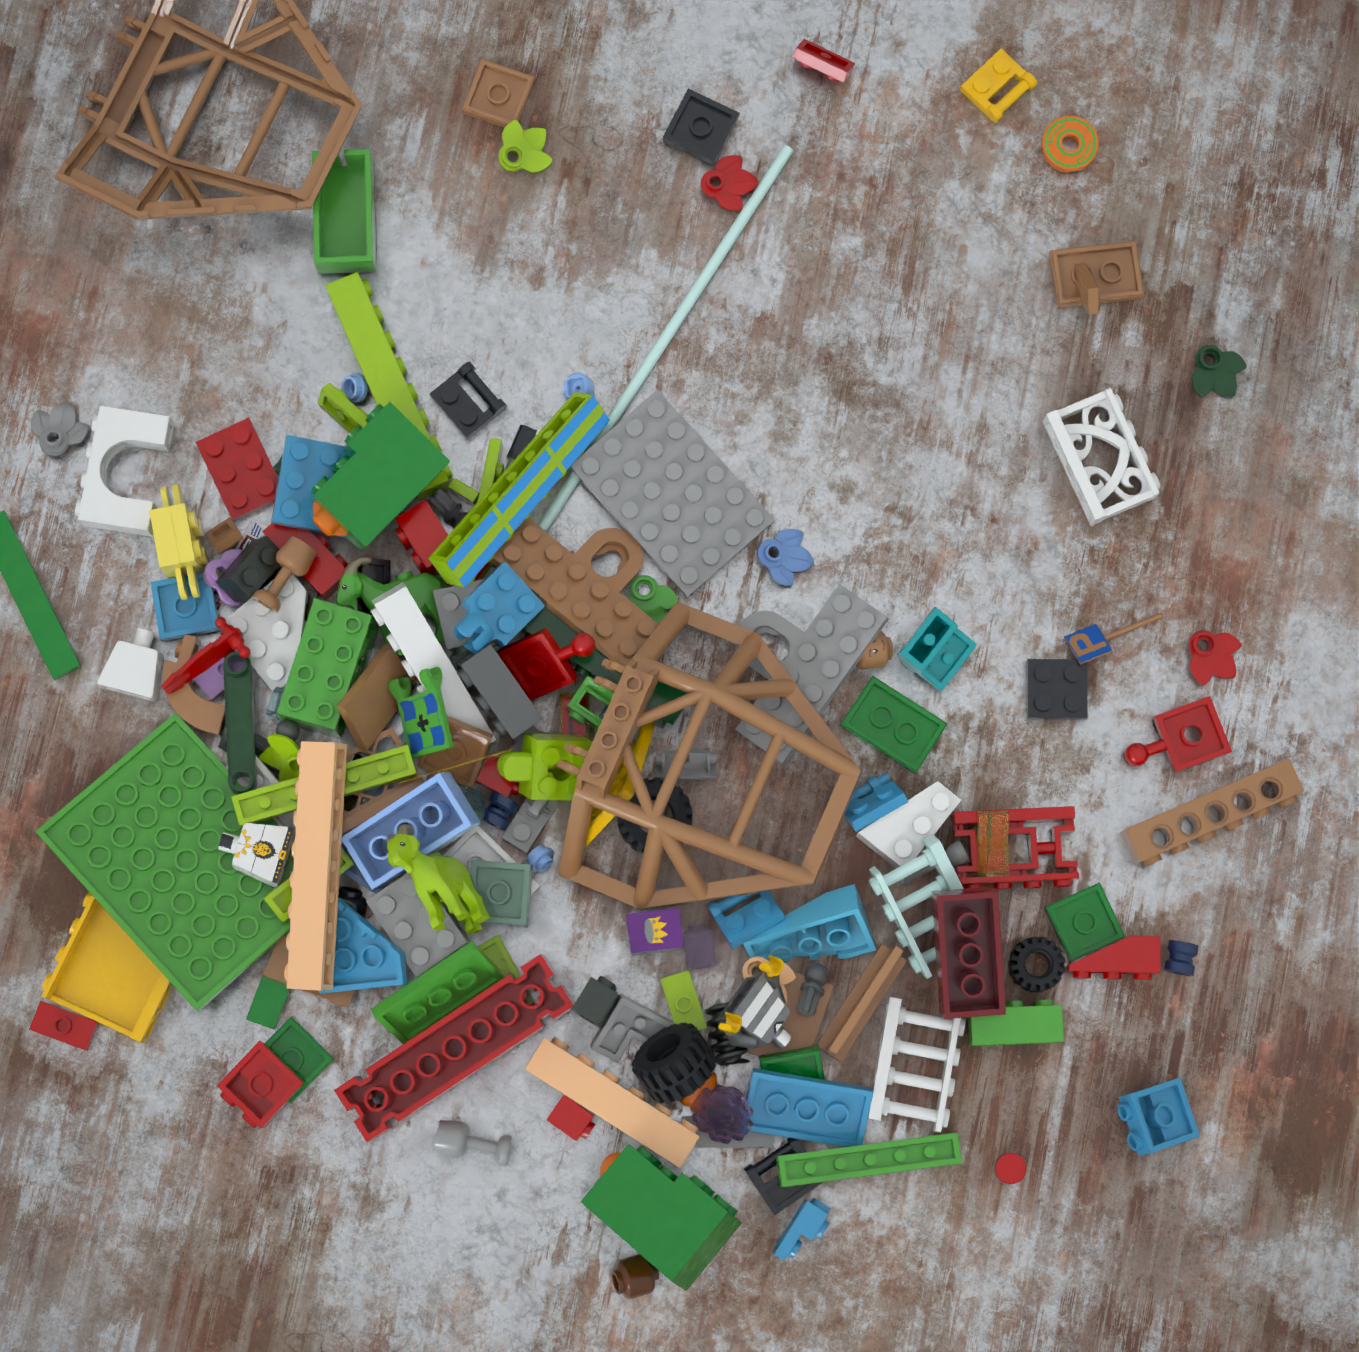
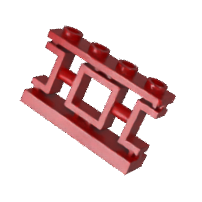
(1018, 871)

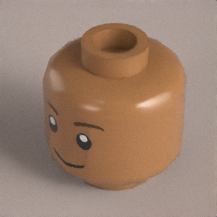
(877, 653)

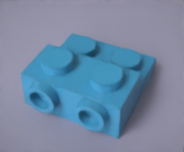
(1157, 1117)
(807, 1221)

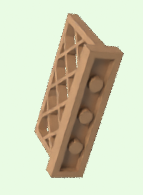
(376, 804)
(862, 1002)

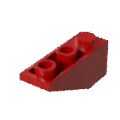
(1127, 956)

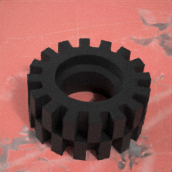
(1053, 956)

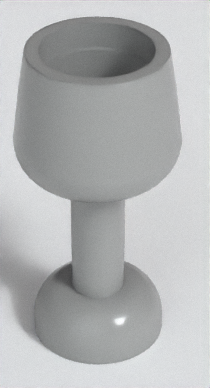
(453, 1139)

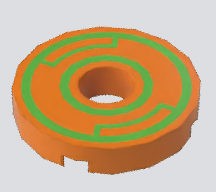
(1070, 128)

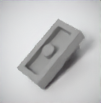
(529, 823)

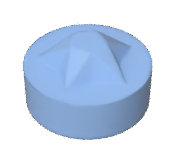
(578, 383)

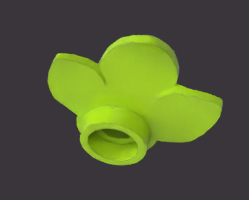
(526, 146)
(282, 756)

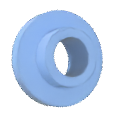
(355, 387)
(540, 858)

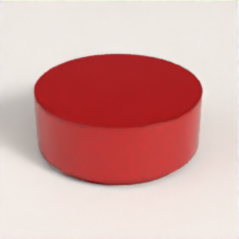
(1010, 1168)

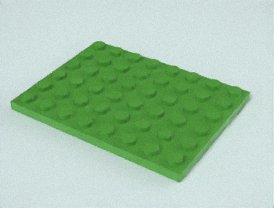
(151, 858)

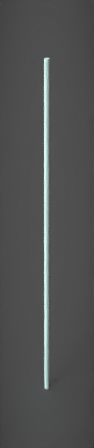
(659, 347)

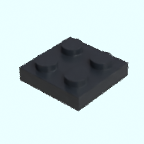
(701, 127)
(1056, 689)

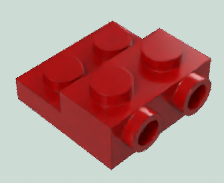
(260, 1085)

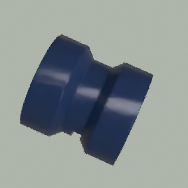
(499, 811)
(1181, 957)

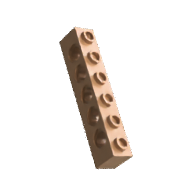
(1279, 776)

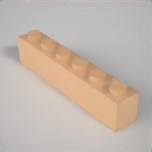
(612, 1102)

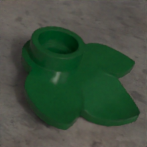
(1218, 376)

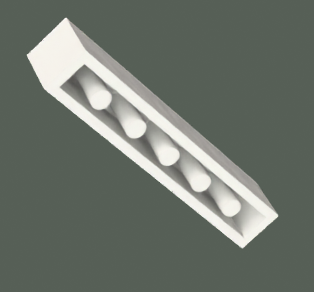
(422, 651)

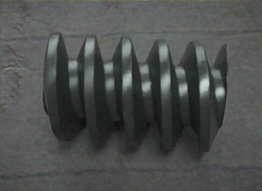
(727, 1053)

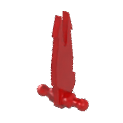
(230, 641)

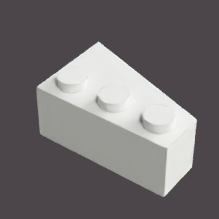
(900, 833)

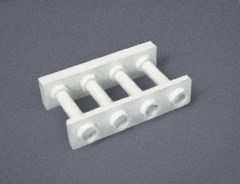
(886, 1075)

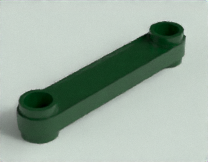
(240, 723)

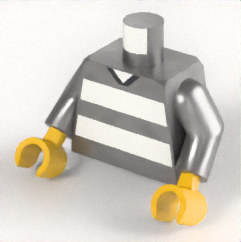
(757, 1010)

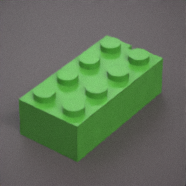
(346, 216)

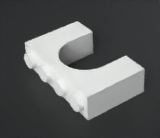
(114, 432)

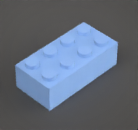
(435, 812)

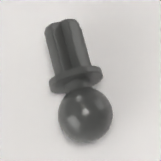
(447, 507)
(816, 977)

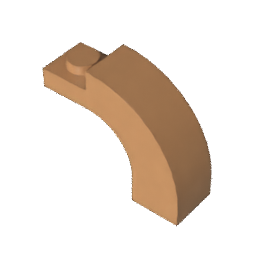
(197, 712)

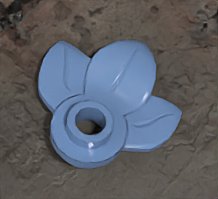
(789, 556)

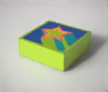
(463, 492)

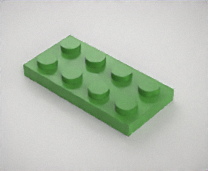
(437, 992)

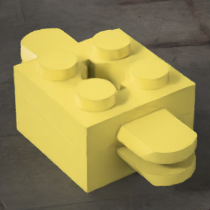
(178, 542)

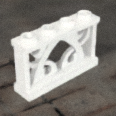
(1092, 495)

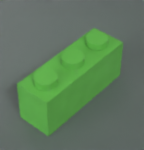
(1019, 1025)

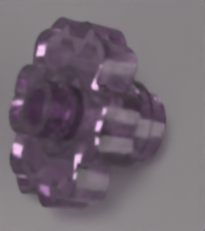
(723, 1114)

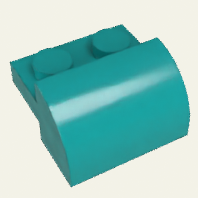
(936, 649)

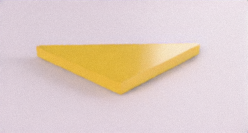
(622, 785)

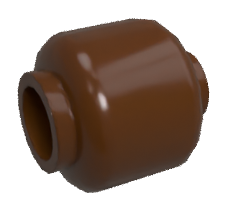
(634, 1277)

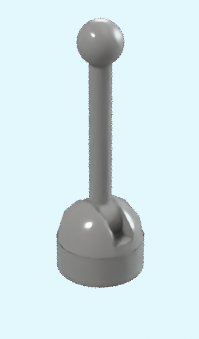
(955, 854)

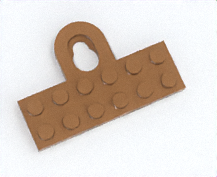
(577, 592)

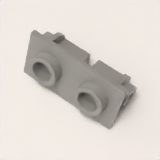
(698, 766)

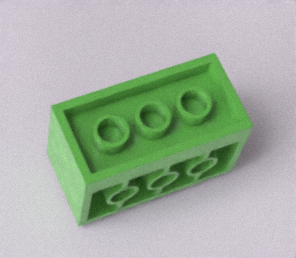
(326, 666)

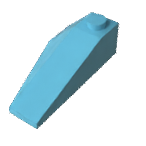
(823, 927)

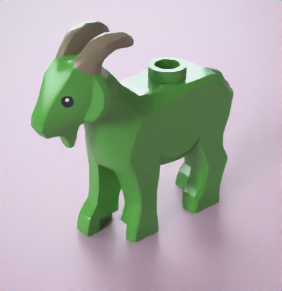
(421, 587)

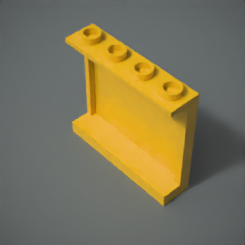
(107, 976)

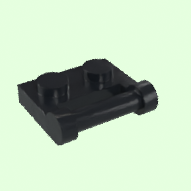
(460, 407)
(773, 1195)

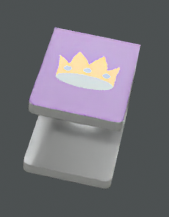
(655, 931)

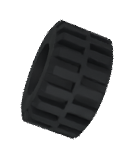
(677, 802)
(674, 1063)

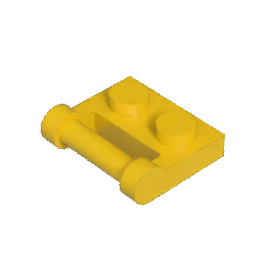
(991, 79)

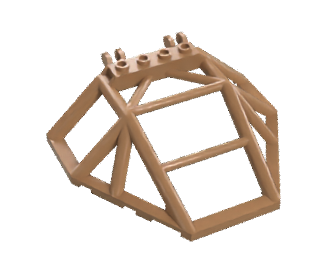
(131, 94)
(612, 748)

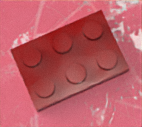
(240, 469)

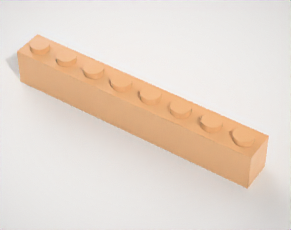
(316, 866)

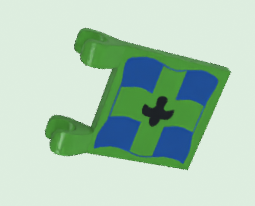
(423, 714)

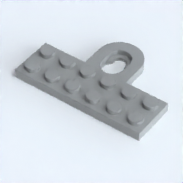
(817, 658)

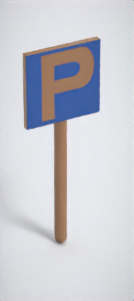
(1091, 644)

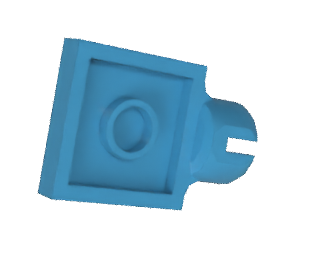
(497, 610)

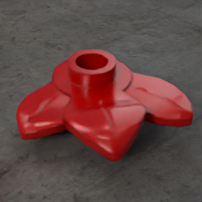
(733, 182)
(1216, 659)

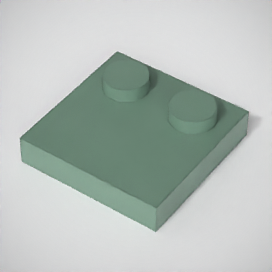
(504, 890)

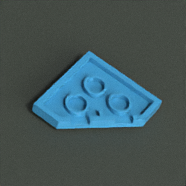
(364, 955)

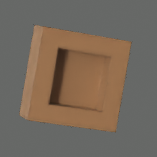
(224, 535)

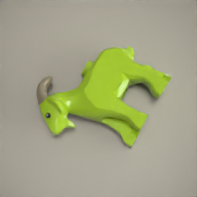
(437, 881)

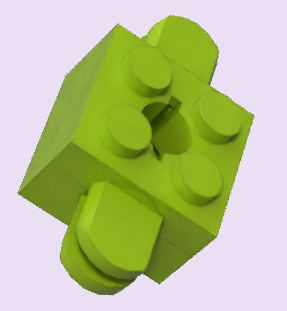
(537, 764)

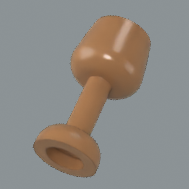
(294, 558)

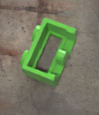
(580, 713)

